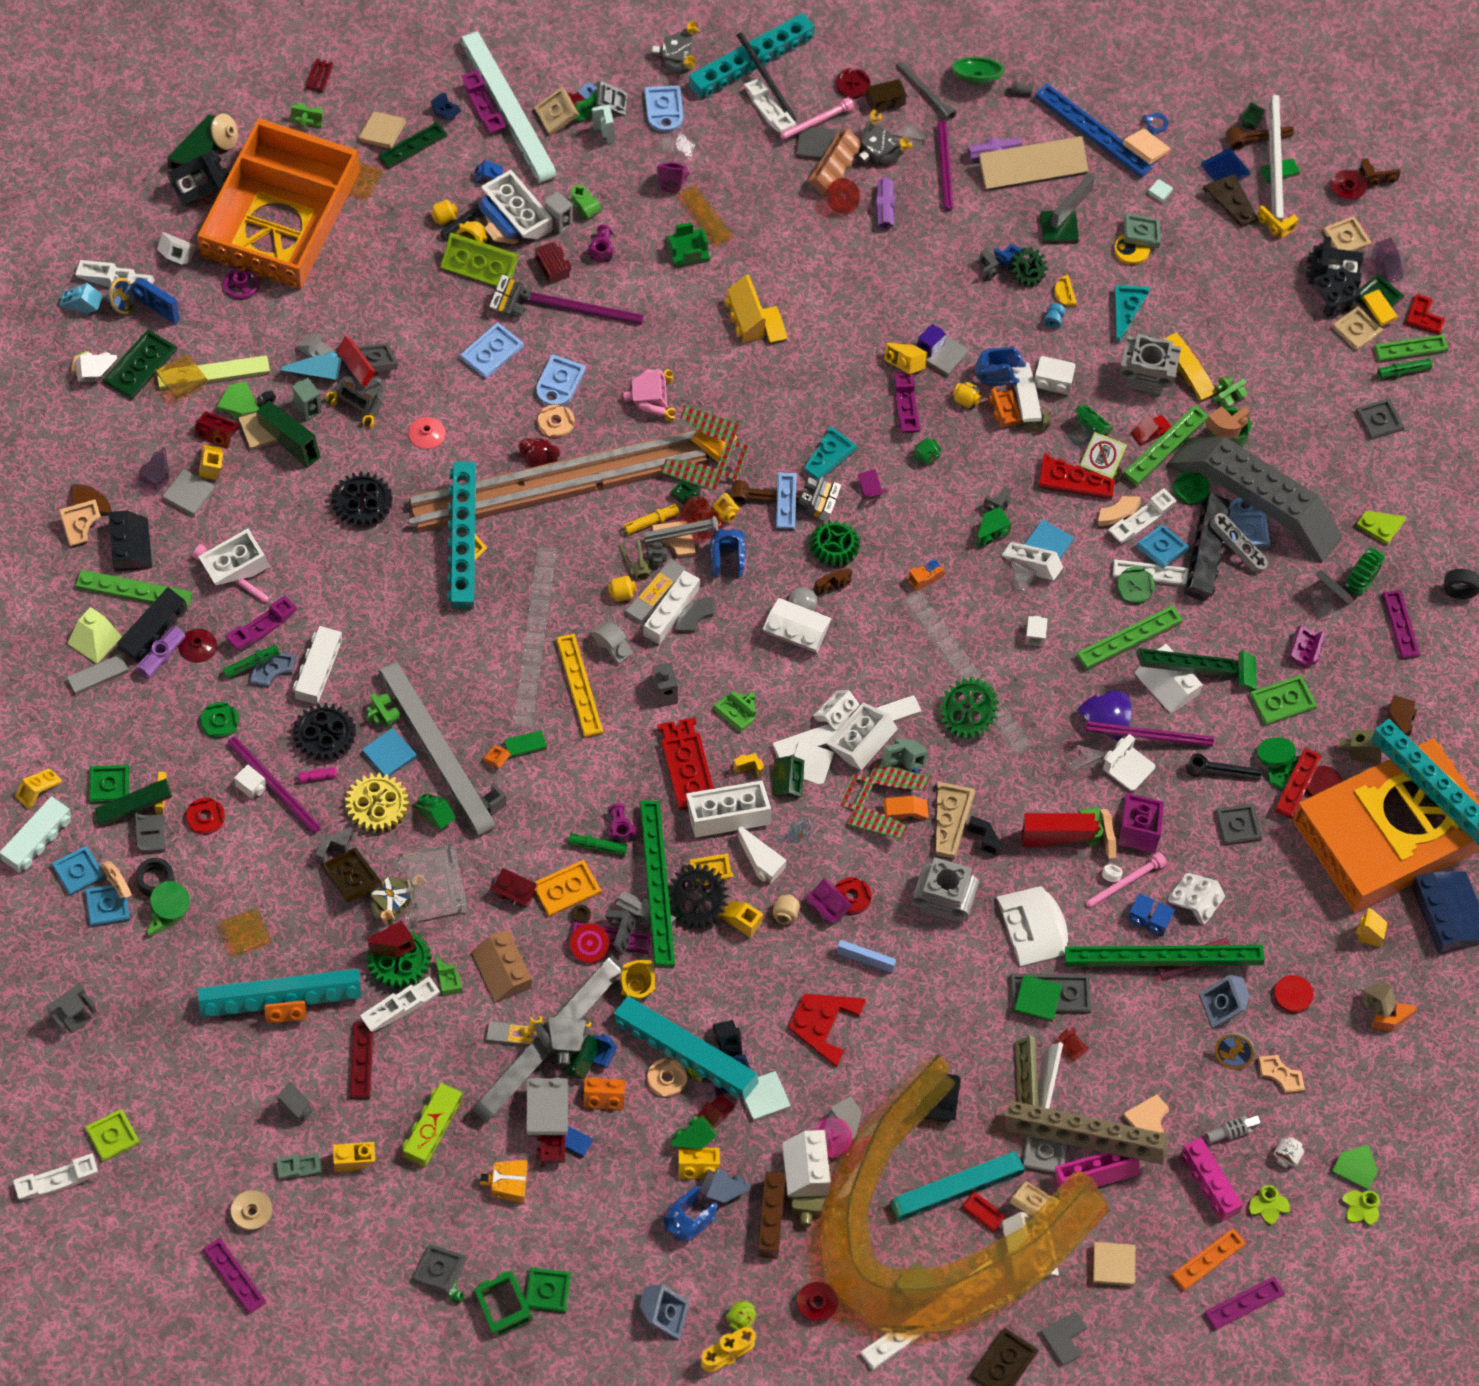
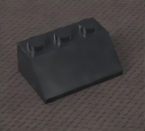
(129, 541)

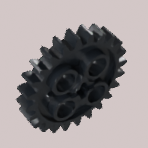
(344, 500)
(333, 720)
(715, 896)

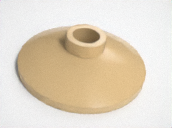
(224, 131)
(249, 1201)

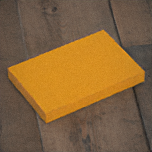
(566, 888)

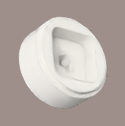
(1112, 873)

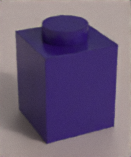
(931, 340)

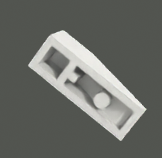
(1043, 561)
(764, 860)

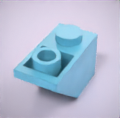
(81, 299)

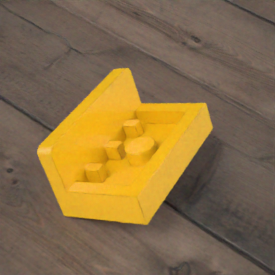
(719, 862)

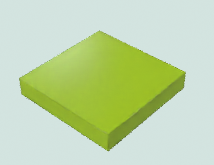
(112, 1135)

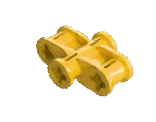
(726, 1352)

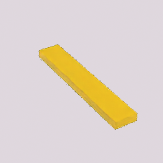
(579, 685)

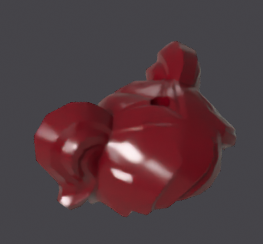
(538, 451)

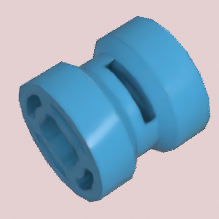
(1054, 316)

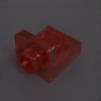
(1072, 1045)

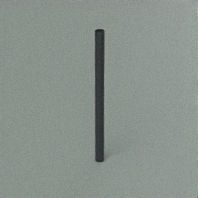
(765, 75)

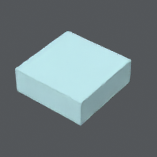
(1160, 190)

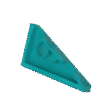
(1127, 304)

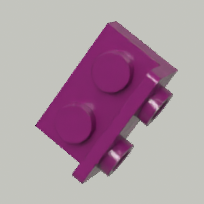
(828, 901)

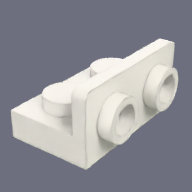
(837, 708)

